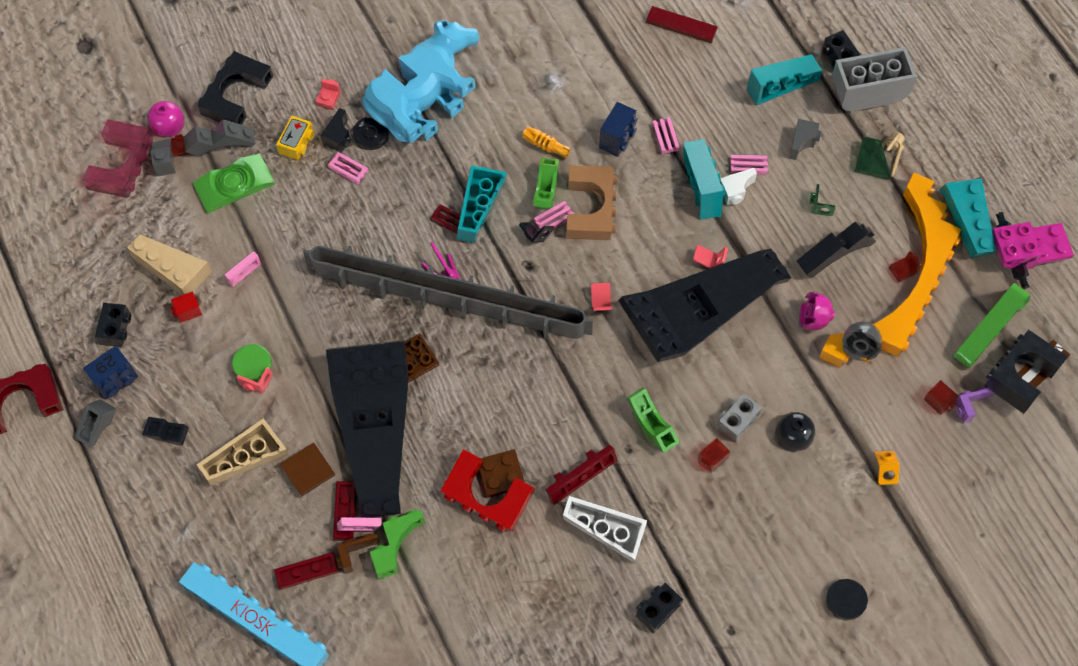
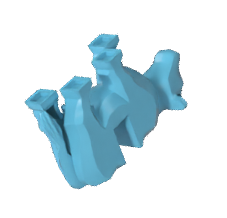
(430, 80)

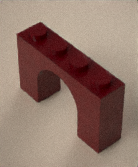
(40, 382)

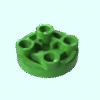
(251, 362)

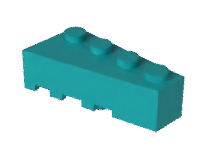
(782, 78)
(704, 178)
(480, 196)
(971, 214)

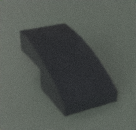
(165, 431)

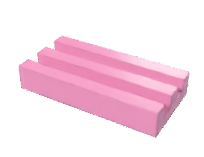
(662, 123)
(748, 161)
(360, 175)
(549, 213)
(243, 269)
(359, 524)

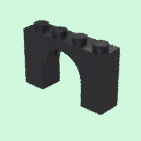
(236, 69)
(1007, 382)

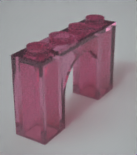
(121, 179)

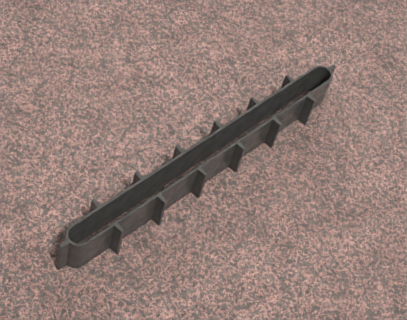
(320, 254)

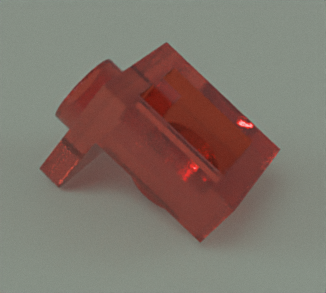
(906, 267)

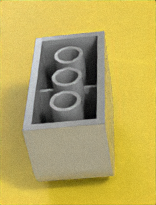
(874, 79)

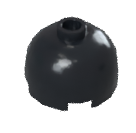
(795, 431)

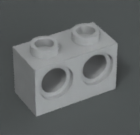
(742, 419)

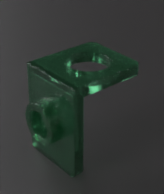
(817, 206)

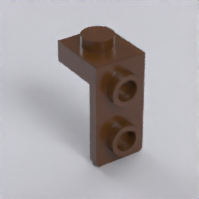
(349, 546)

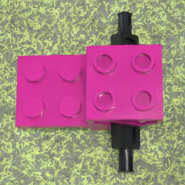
(1024, 247)

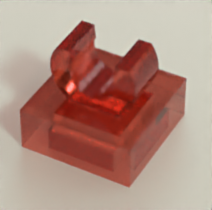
(178, 146)

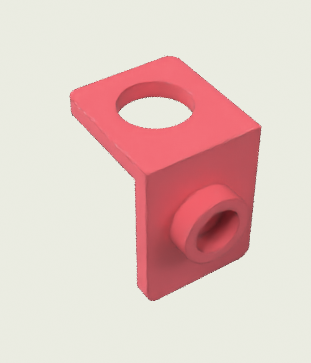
(708, 258)
(601, 296)
(254, 386)

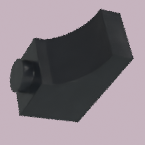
(335, 133)

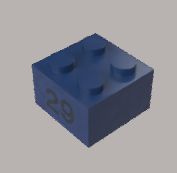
(618, 129)
(111, 372)

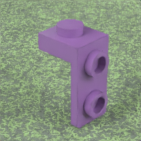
(964, 408)

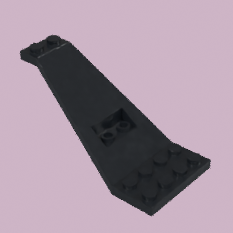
(692, 308)
(369, 382)

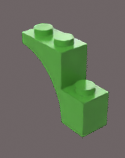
(396, 530)

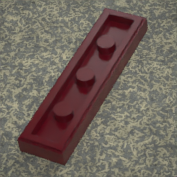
(681, 24)

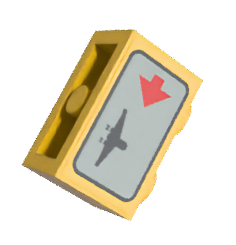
(295, 138)

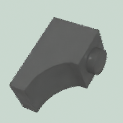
(805, 136)
(163, 157)
(94, 421)

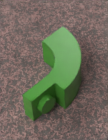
(546, 183)
(651, 422)

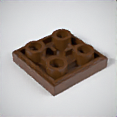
(419, 357)
(307, 469)

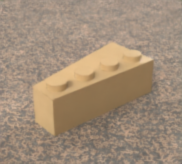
(171, 265)
(245, 452)

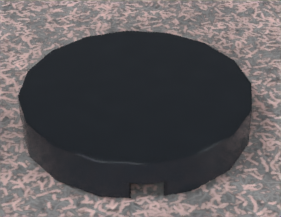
(370, 134)
(846, 599)

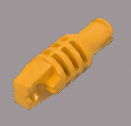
(545, 142)

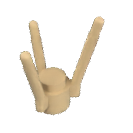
(894, 143)

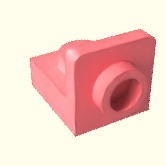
(329, 94)

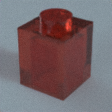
(941, 398)
(713, 456)

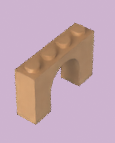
(598, 224)

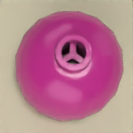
(165, 119)
(816, 312)

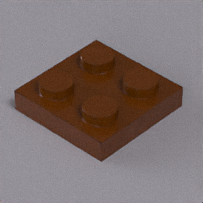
(499, 472)

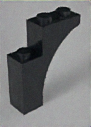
(835, 247)

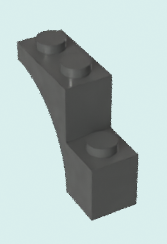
(225, 133)

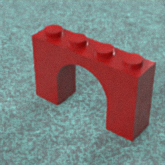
(459, 488)

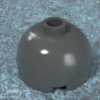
(862, 341)

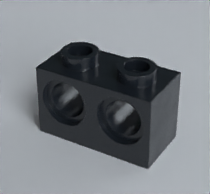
(839, 47)
(109, 324)
(662, 610)

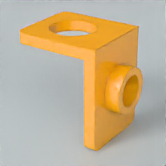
(887, 462)

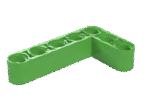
(992, 324)

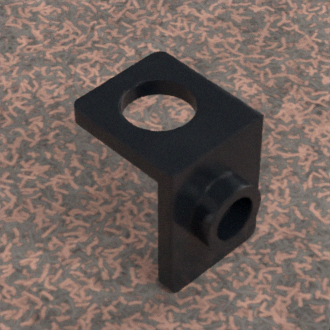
(534, 235)

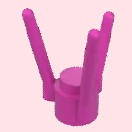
(449, 272)

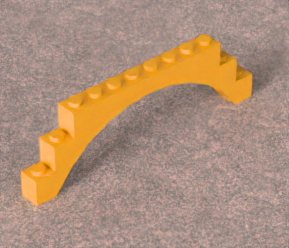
(937, 244)

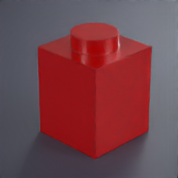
(185, 307)

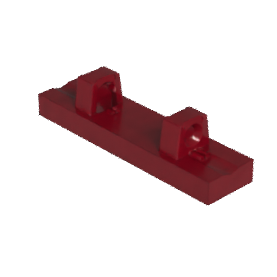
(582, 474)

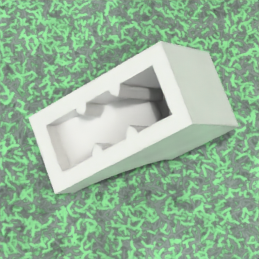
(736, 185)

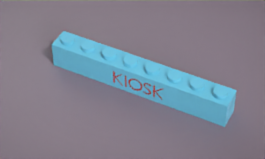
(252, 617)

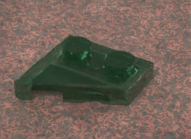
(872, 159)

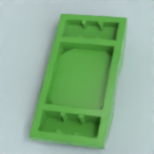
(233, 182)

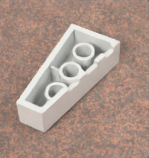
(612, 528)

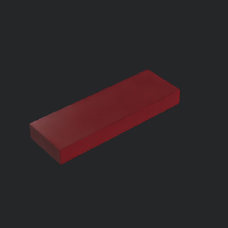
(344, 507)
(306, 571)

